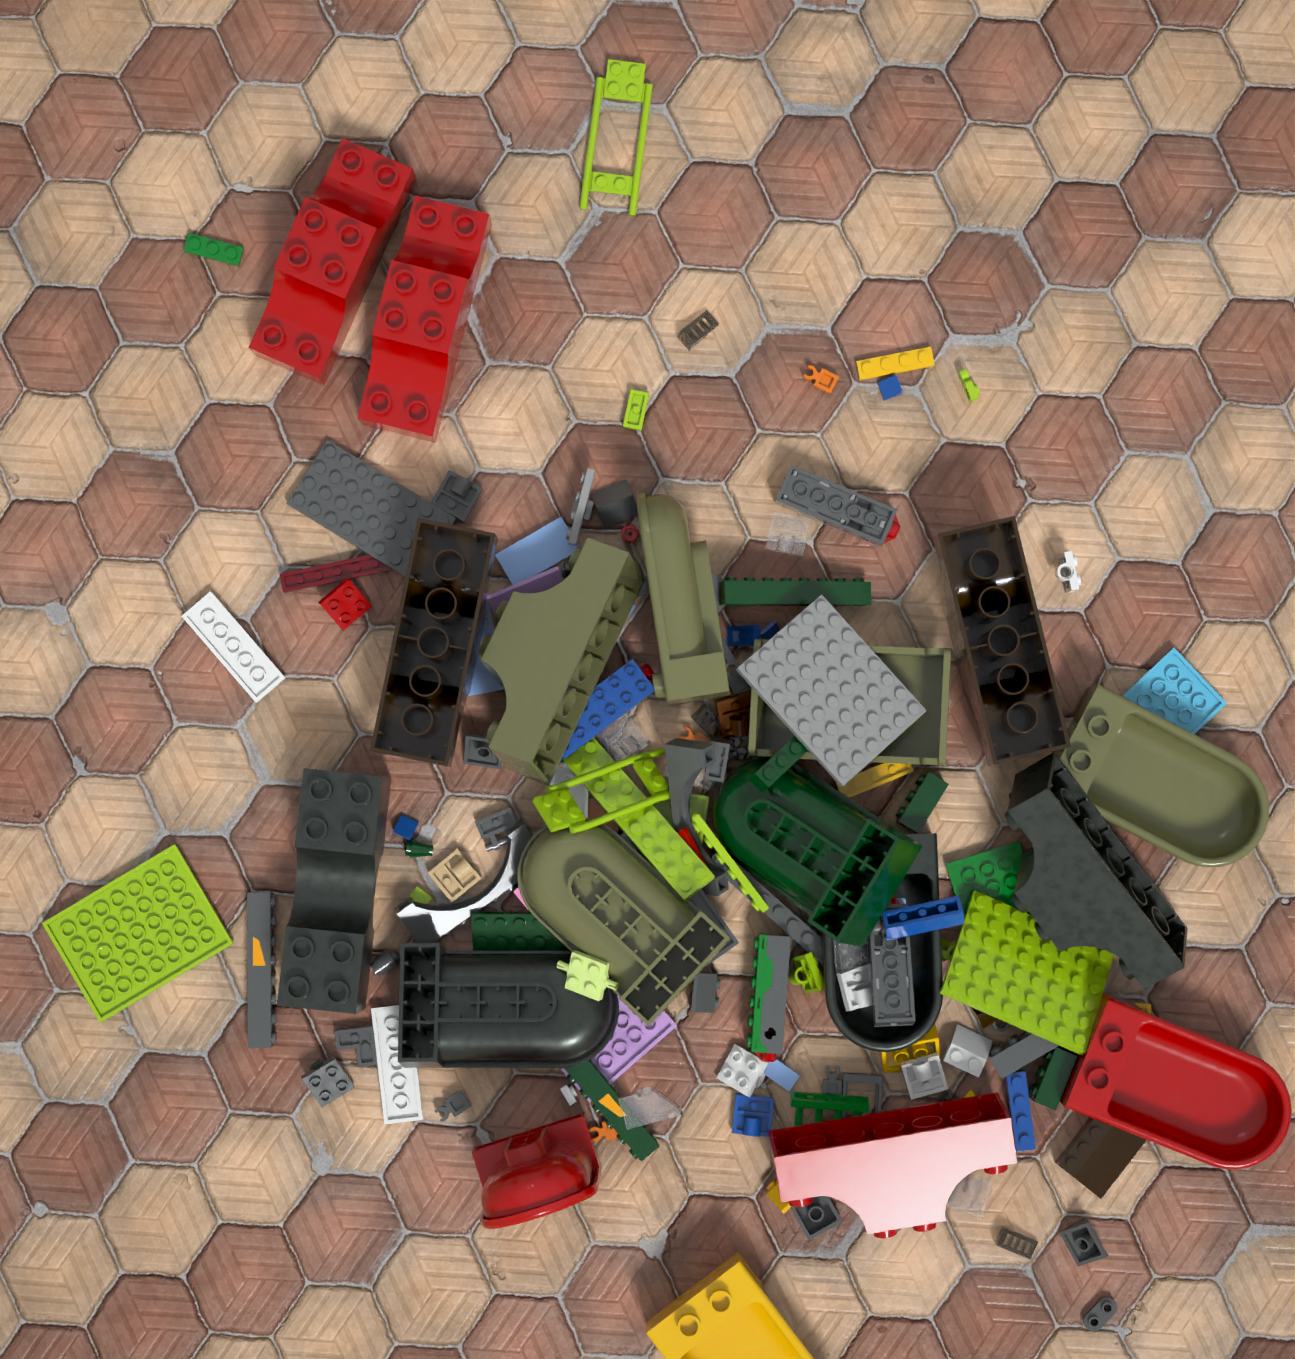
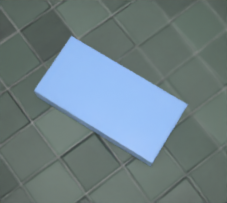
(781, 1074)

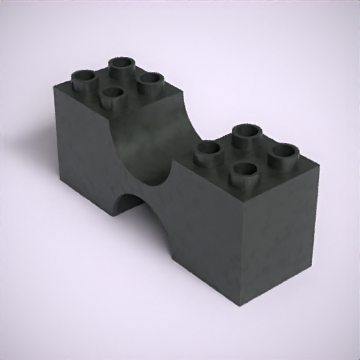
(333, 902)

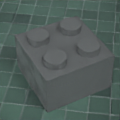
(817, 1216)

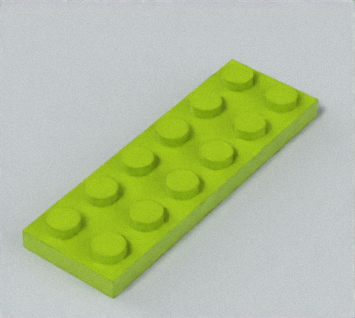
(734, 871)

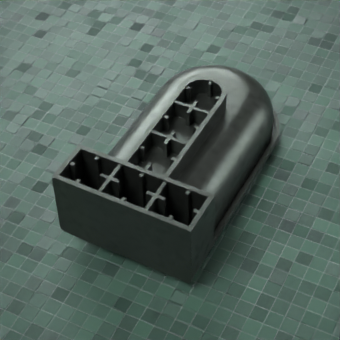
(918, 887)
(496, 1010)

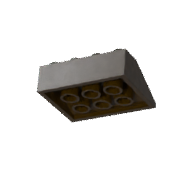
(1099, 1155)

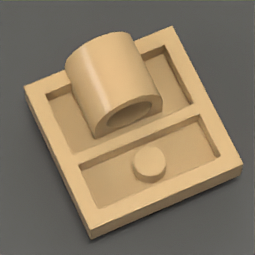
(454, 875)

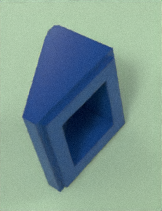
(890, 387)
(770, 631)
(405, 827)

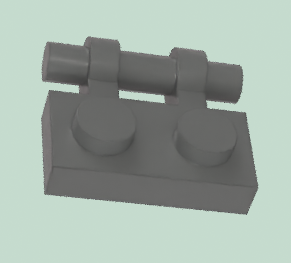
(495, 824)

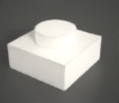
(569, 1093)

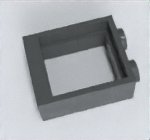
(717, 770)
(863, 1078)

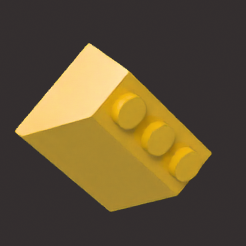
(927, 1045)

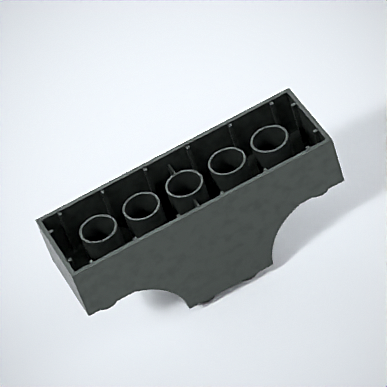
(1086, 881)

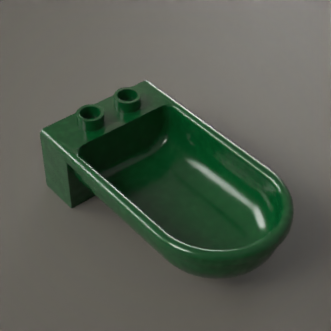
(814, 848)

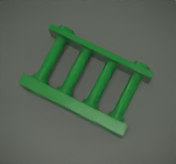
(821, 1101)

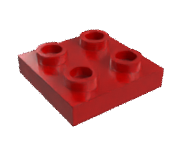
(345, 604)

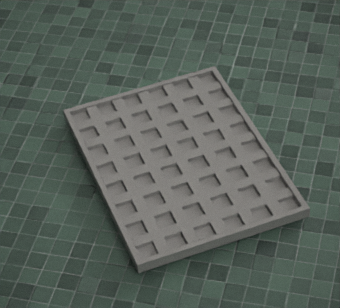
(831, 690)

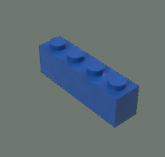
(923, 918)
(1019, 1110)

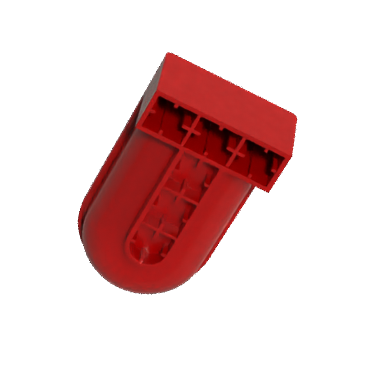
(1178, 1088)
(537, 1172)

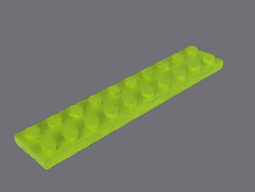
(644, 826)

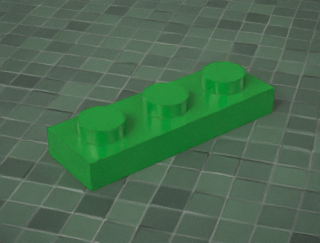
(213, 249)

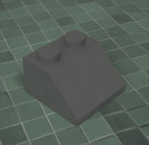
(704, 992)

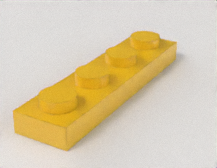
(895, 363)
(874, 777)

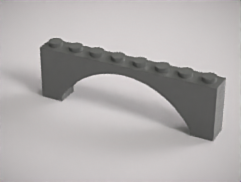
(684, 763)
(432, 921)

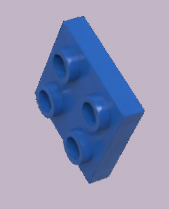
(752, 1115)

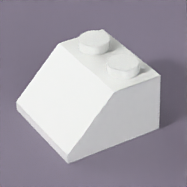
(967, 1050)

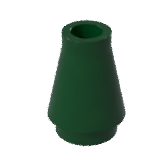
(417, 849)

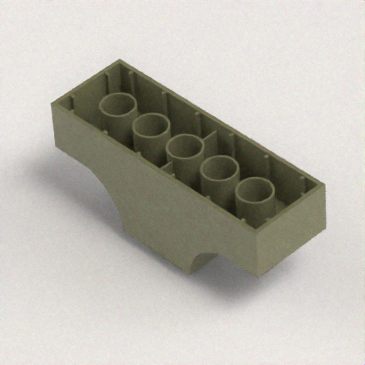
(552, 654)

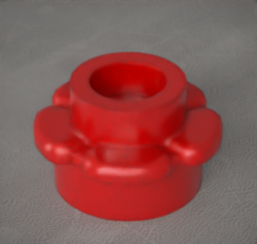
(635, 533)

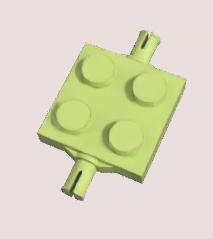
(587, 975)

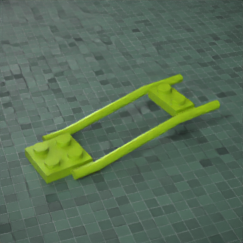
(625, 83)
(562, 811)

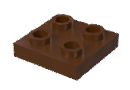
(734, 714)

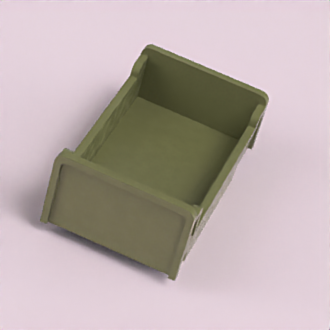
(920, 670)

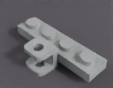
(581, 508)

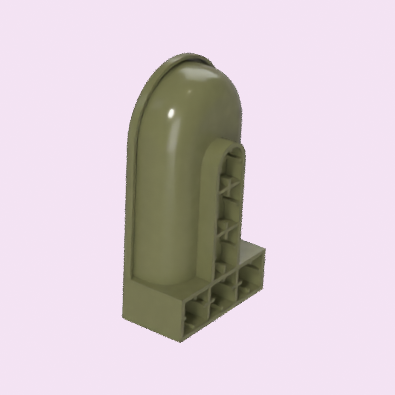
(681, 604)
(1164, 781)
(619, 909)

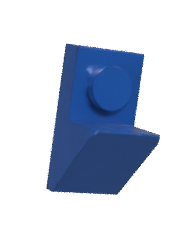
(742, 635)

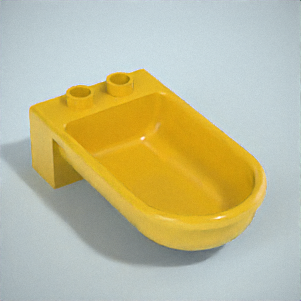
(725, 1319)

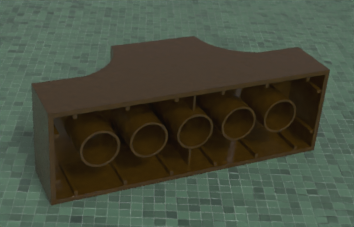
(1000, 641)
(435, 642)

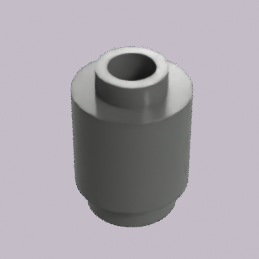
(385, 962)

